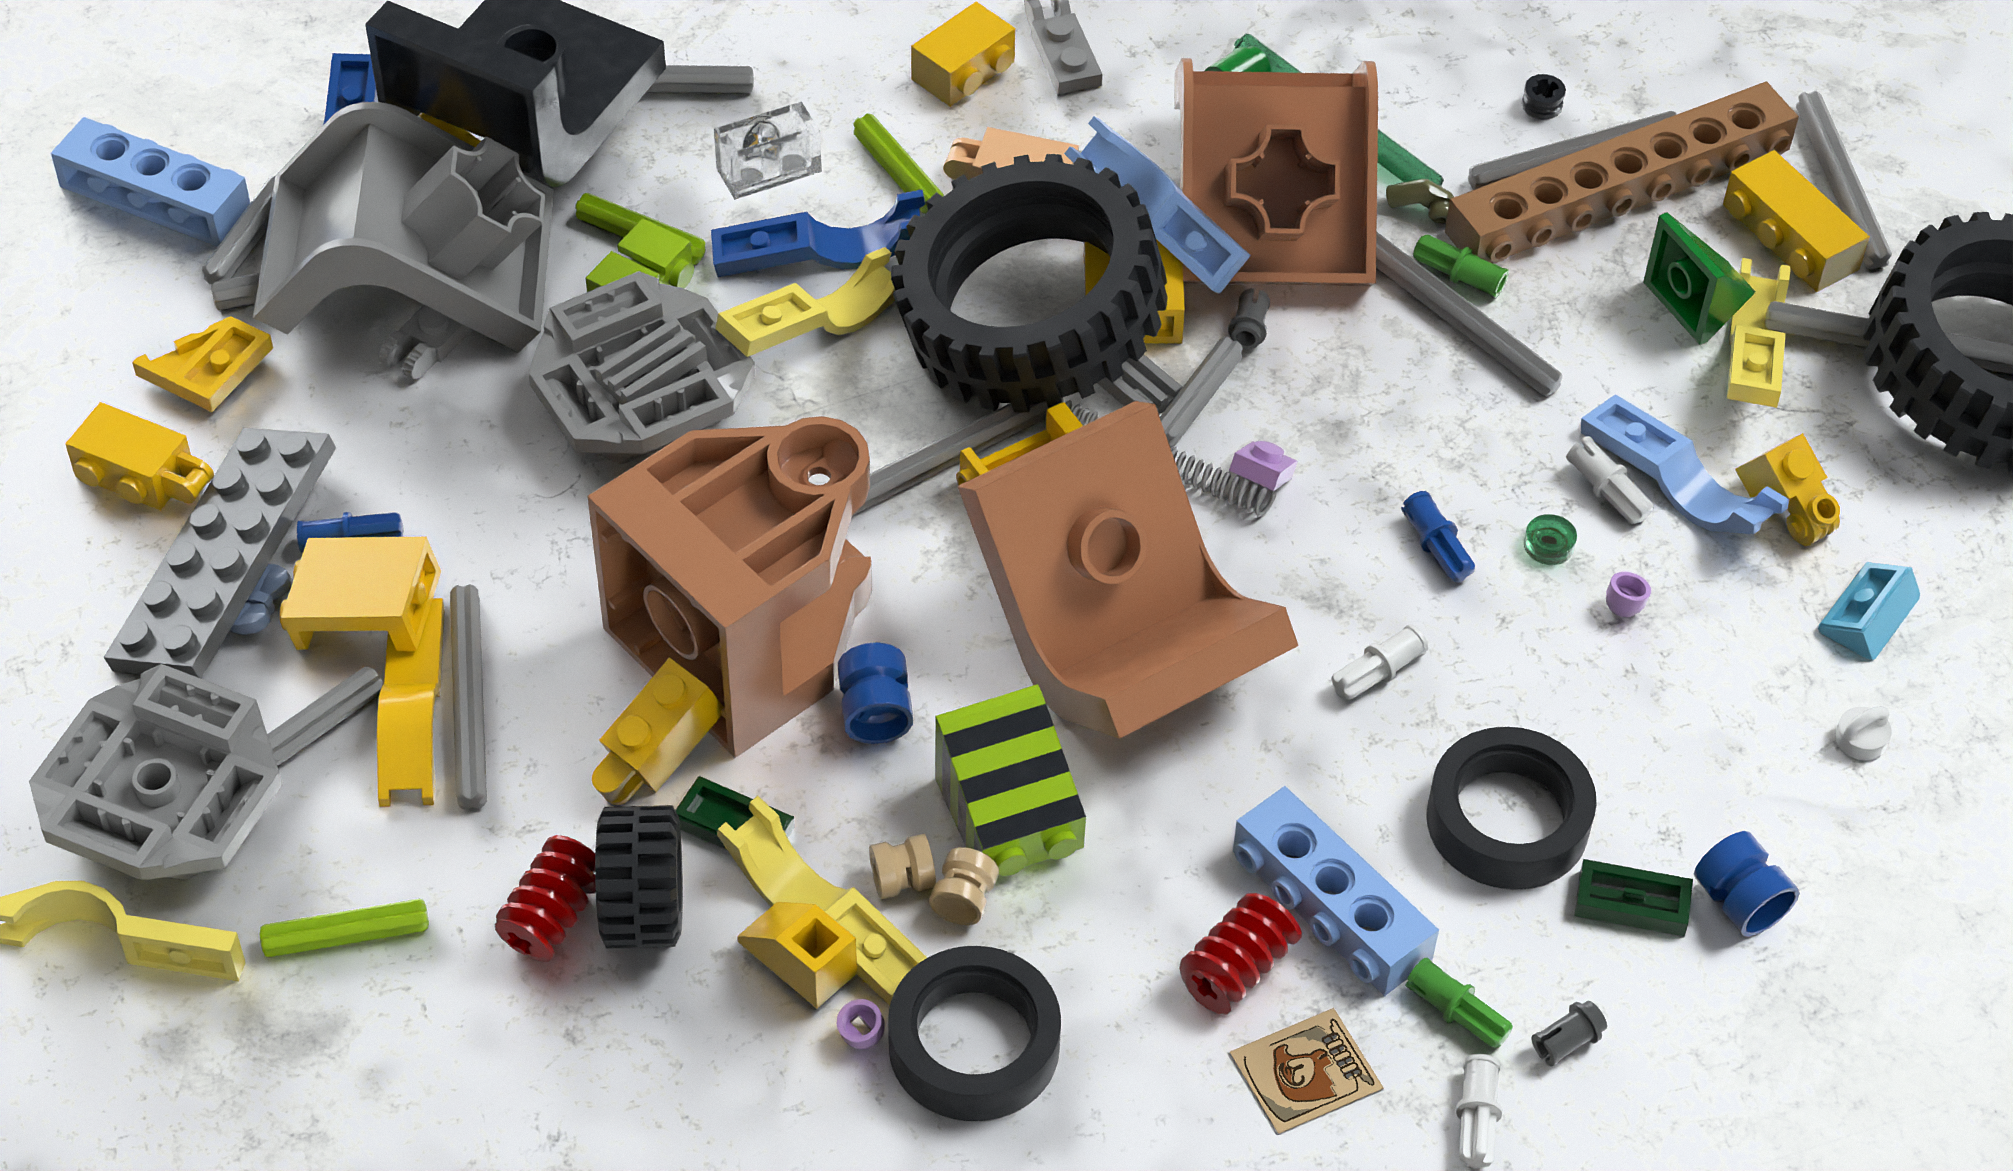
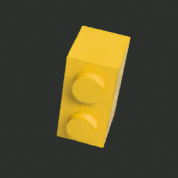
(963, 54)

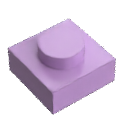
(1263, 464)

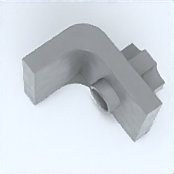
(411, 212)

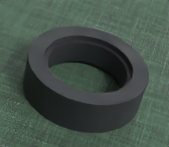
(1521, 753)
(974, 1095)

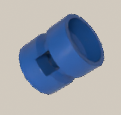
(875, 693)
(1752, 891)

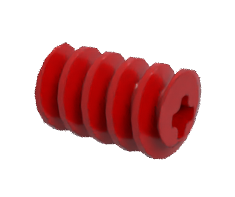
(548, 898)
(1238, 952)

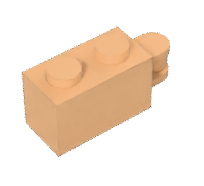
(1001, 147)

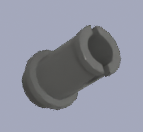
(1249, 323)
(1580, 1025)

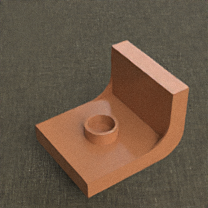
(1285, 169)
(1113, 577)

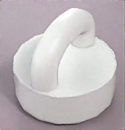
(1864, 732)

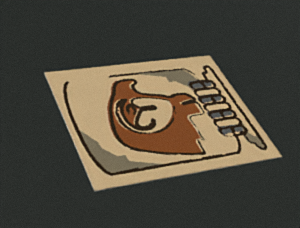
(1306, 1070)

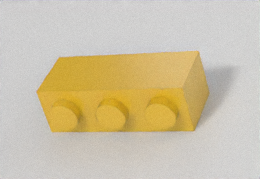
(1795, 220)

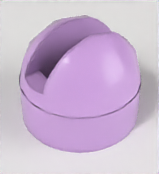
(1627, 594)
(871, 1017)

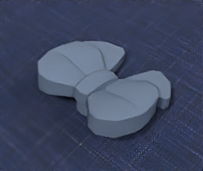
(259, 606)

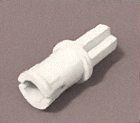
(1610, 481)
(1380, 662)
(1479, 1110)

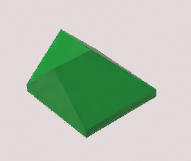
(1693, 280)

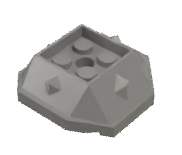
(604, 323)
(158, 777)

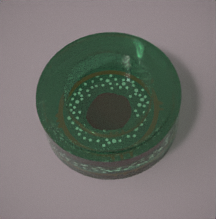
(1550, 539)

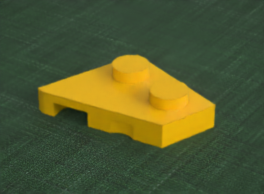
(207, 363)

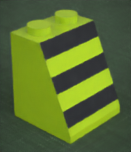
(1008, 780)

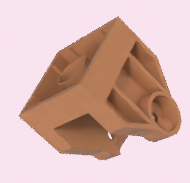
(738, 565)

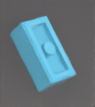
(1872, 608)

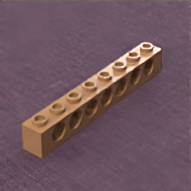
(1620, 174)

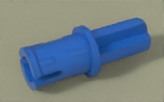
(350, 527)
(1438, 535)

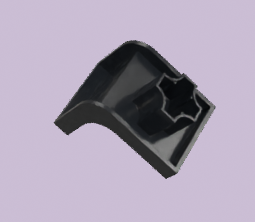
(518, 73)

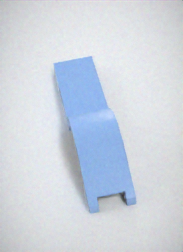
(1174, 217)
(1676, 467)

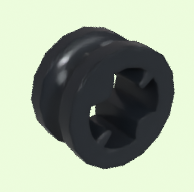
(1540, 86)

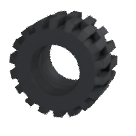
(639, 876)

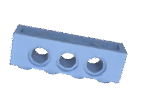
(150, 181)
(1327, 863)

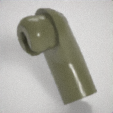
(1422, 192)

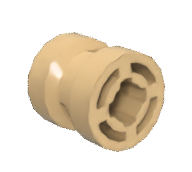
(902, 866)
(962, 890)

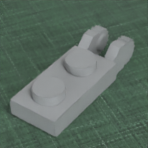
(1063, 47)
(430, 337)

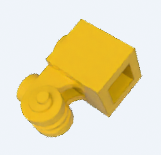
(1797, 475)

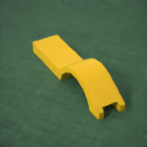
(407, 713)

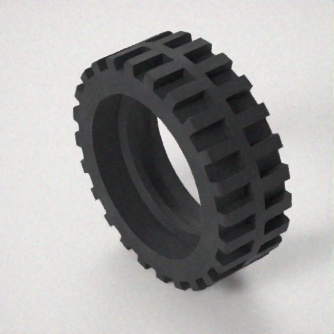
(1010, 209)
(1917, 360)

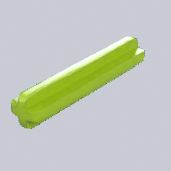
(893, 157)
(622, 220)
(343, 927)

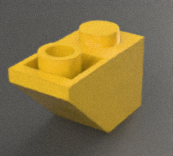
(803, 949)

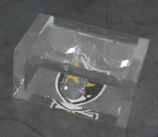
(768, 150)

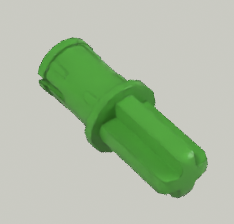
(1461, 265)
(1458, 1003)

